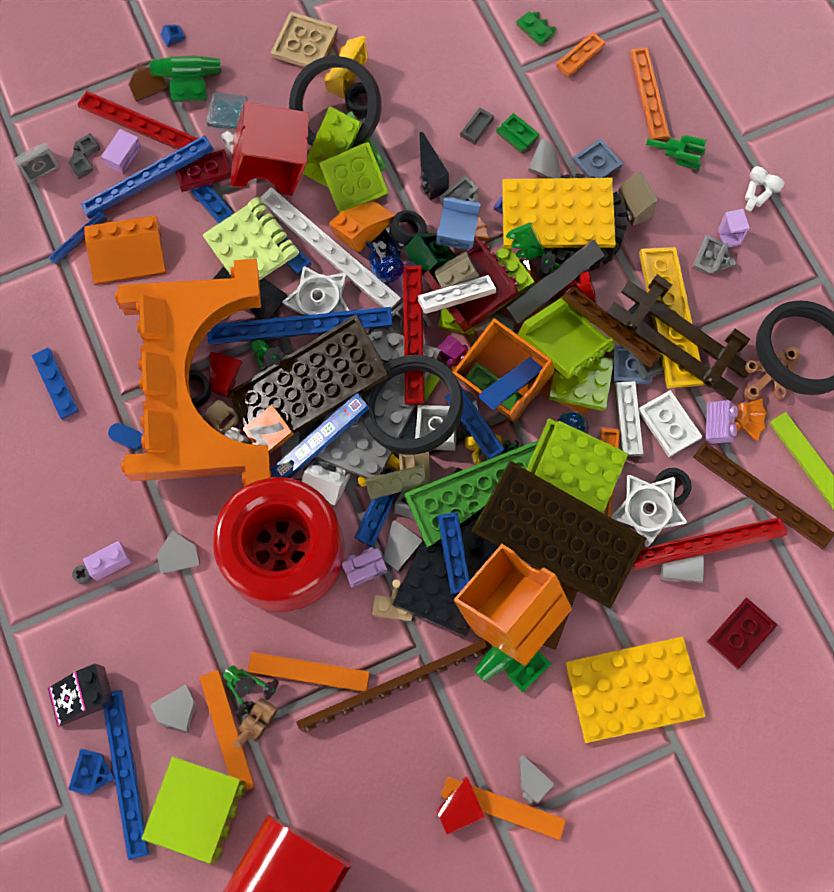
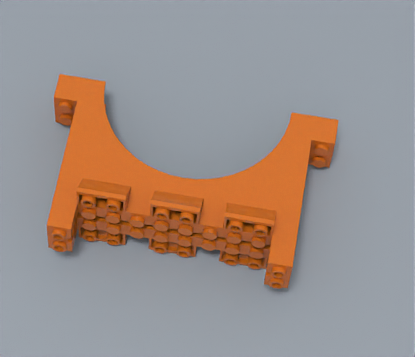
(172, 326)

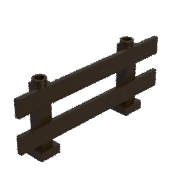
(725, 356)

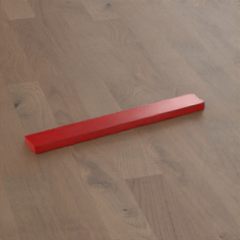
(134, 121)
(413, 333)
(710, 543)

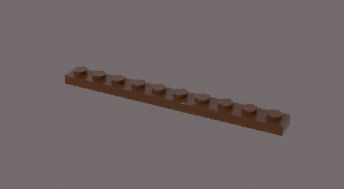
(384, 690)

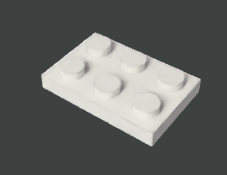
(669, 423)

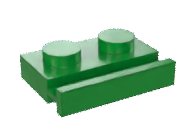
(517, 133)

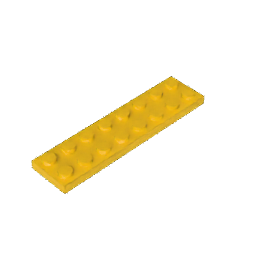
(666, 264)

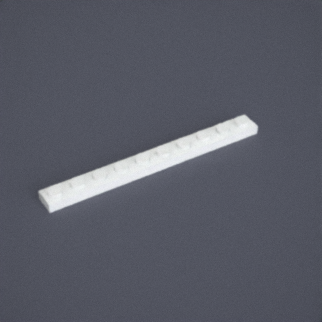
(329, 249)

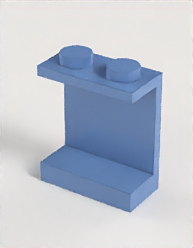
(458, 223)

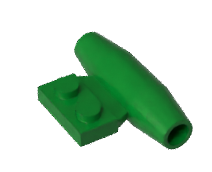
(186, 75)
(517, 673)

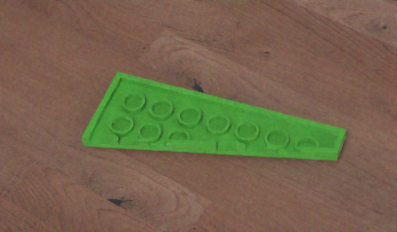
(461, 492)

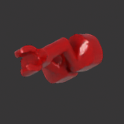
(585, 285)

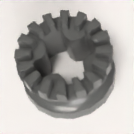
(76, 577)

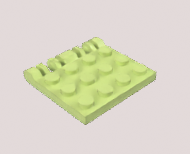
(245, 238)

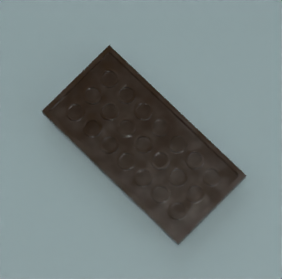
(314, 378)
(559, 534)

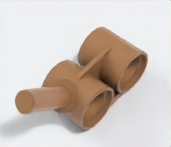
(255, 725)

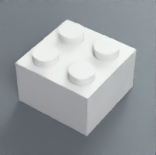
(428, 419)

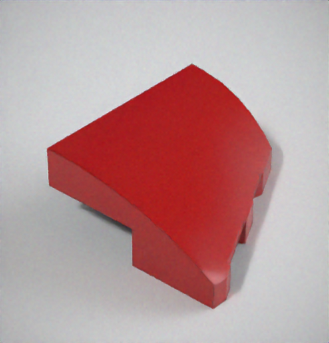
(223, 373)
(460, 808)

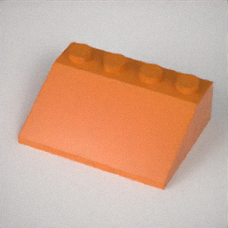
(125, 249)

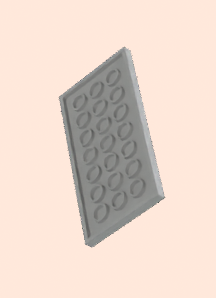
(355, 447)

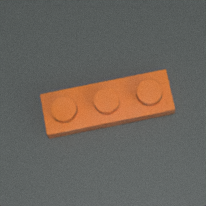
(580, 54)

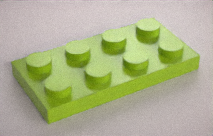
(334, 137)

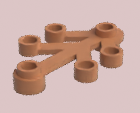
(785, 360)

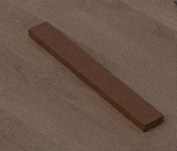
(764, 495)

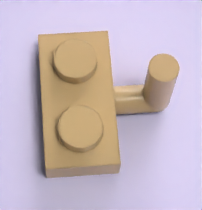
(384, 607)

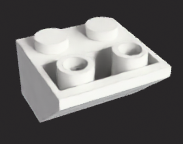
(327, 479)

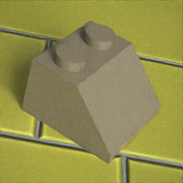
(638, 199)
(456, 271)

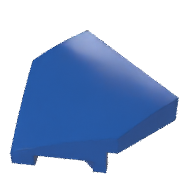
(90, 772)

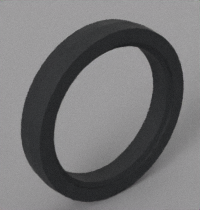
(319, 65)
(770, 361)
(442, 432)

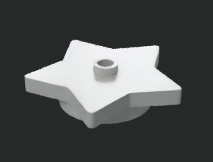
(317, 286)
(634, 509)

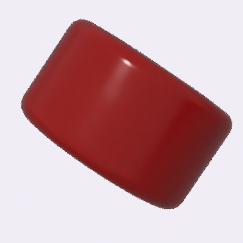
(259, 509)

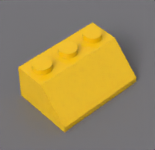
(341, 79)

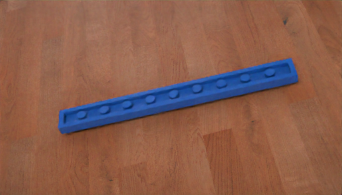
(296, 325)

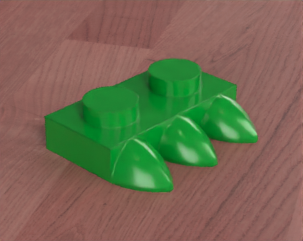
(536, 28)
(526, 242)

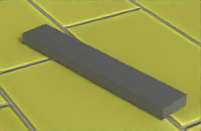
(555, 281)

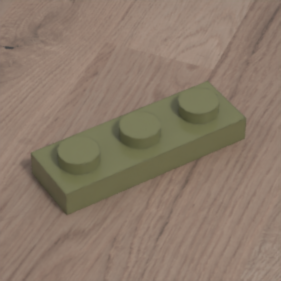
(396, 482)

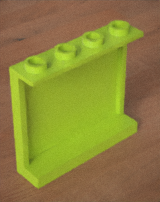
(565, 338)
(194, 811)

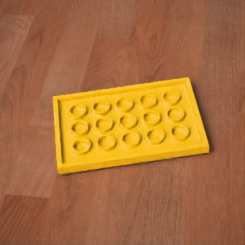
(561, 210)
(634, 689)

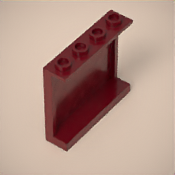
(474, 311)

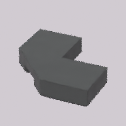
(82, 149)

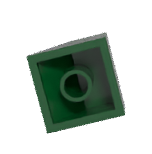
(425, 252)

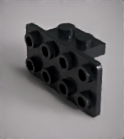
(270, 297)

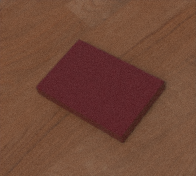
(204, 171)
(741, 633)

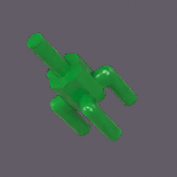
(680, 150)

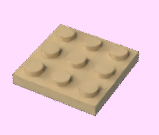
(303, 40)

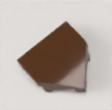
(145, 85)

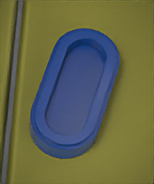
(125, 436)

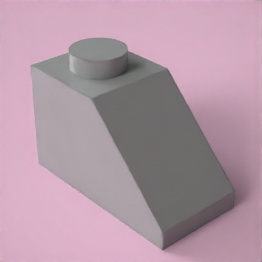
(533, 781)

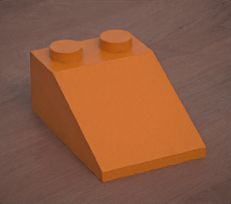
(361, 224)

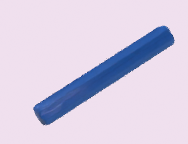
(75, 239)

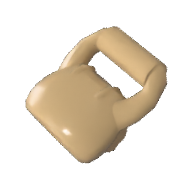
(216, 415)

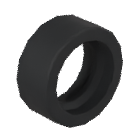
(353, 90)
(409, 217)
(204, 396)
(682, 476)

